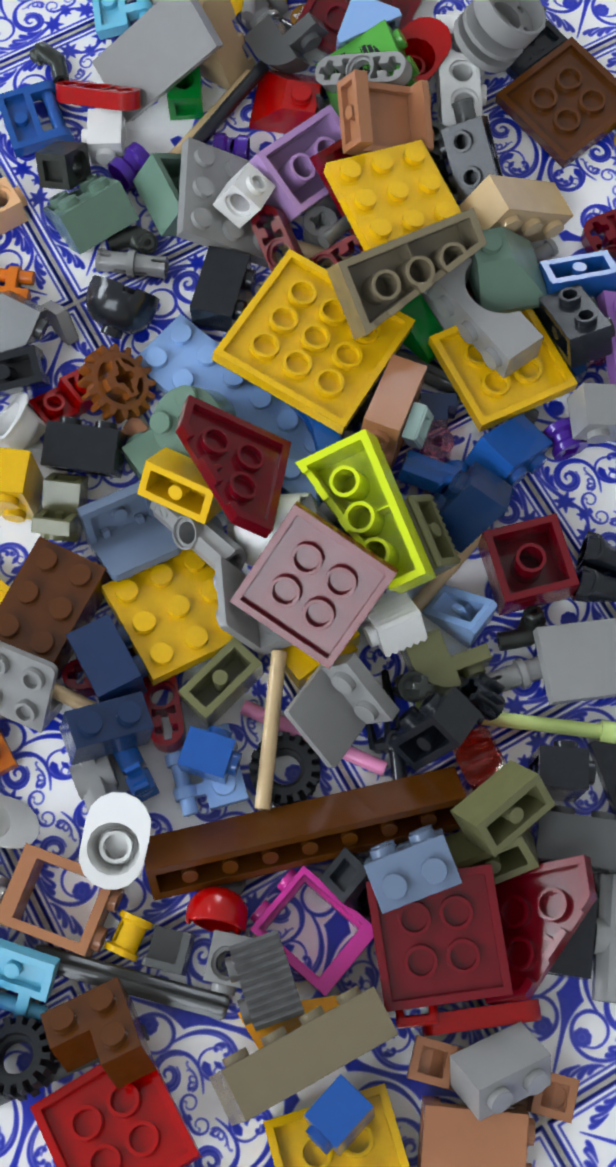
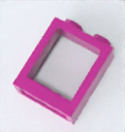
(289, 887)

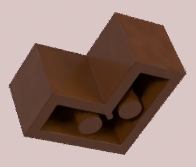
(102, 1027)

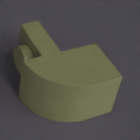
(58, 514)
(443, 670)

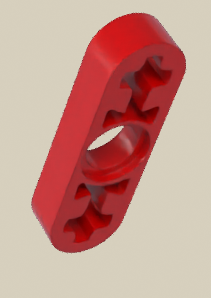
(98, 95)
(485, 1017)

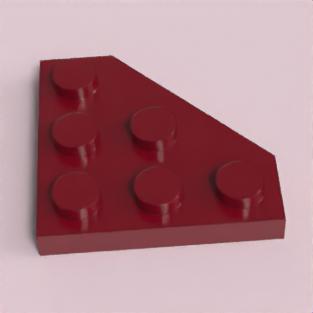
(237, 462)
(540, 917)

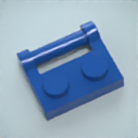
(23, 121)

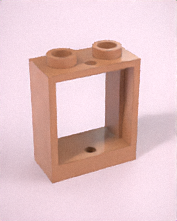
(392, 404)
(21, 888)

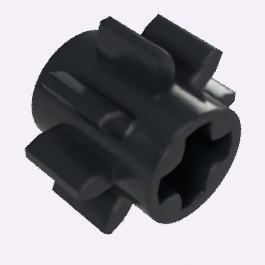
(484, 695)

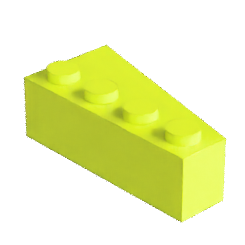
(369, 506)

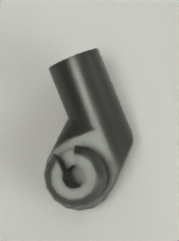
(45, 53)
(134, 238)

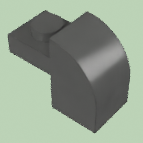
(284, 48)

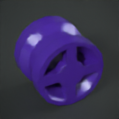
(563, 443)

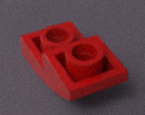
(62, 400)

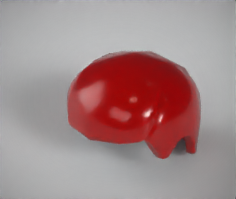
(218, 910)

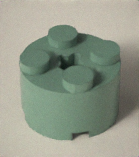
(168, 410)

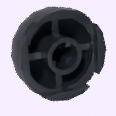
(119, 307)

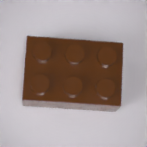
(50, 599)

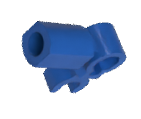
(138, 778)

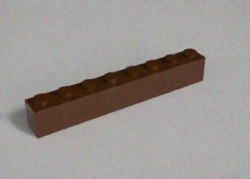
(300, 833)

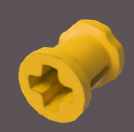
(128, 935)

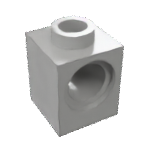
(219, 946)

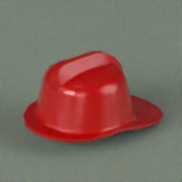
(427, 45)

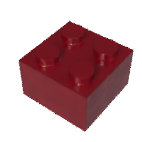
(528, 564)

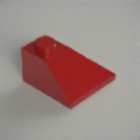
(284, 101)

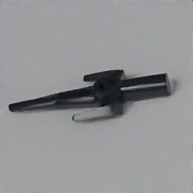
(380, 746)

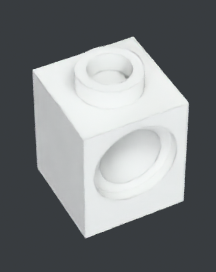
(244, 195)

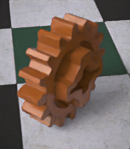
(116, 383)

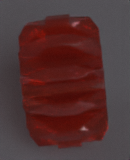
(479, 756)

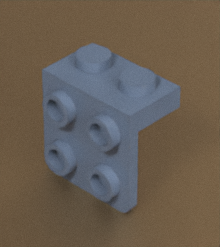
(126, 533)
(411, 869)

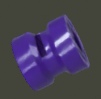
(238, 146)
(127, 167)

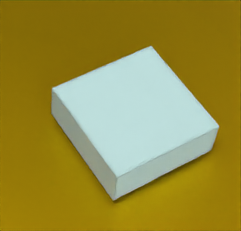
(417, 425)

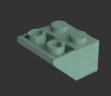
(91, 212)

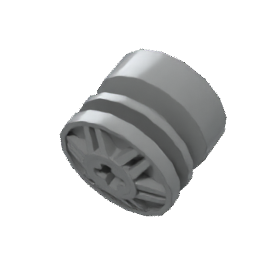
(497, 31)

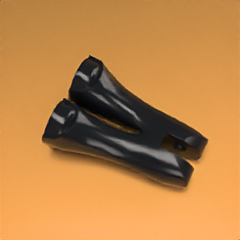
(596, 570)

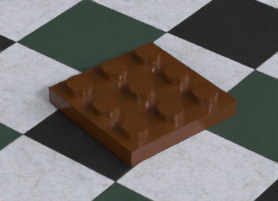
(563, 102)

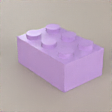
(289, 163)

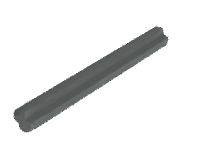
(140, 983)

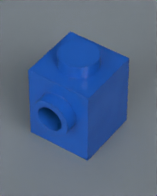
(210, 754)

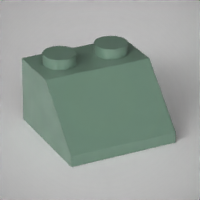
(159, 189)

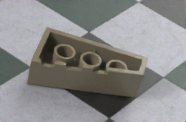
(394, 273)
(302, 1056)

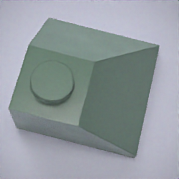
(506, 273)

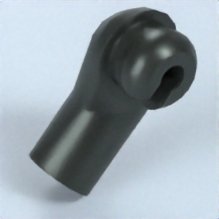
(522, 636)

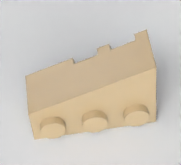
(230, 60)
(521, 205)

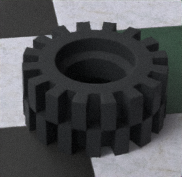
(309, 775)
(42, 1063)

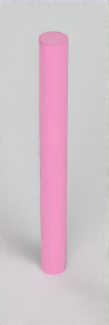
(353, 755)

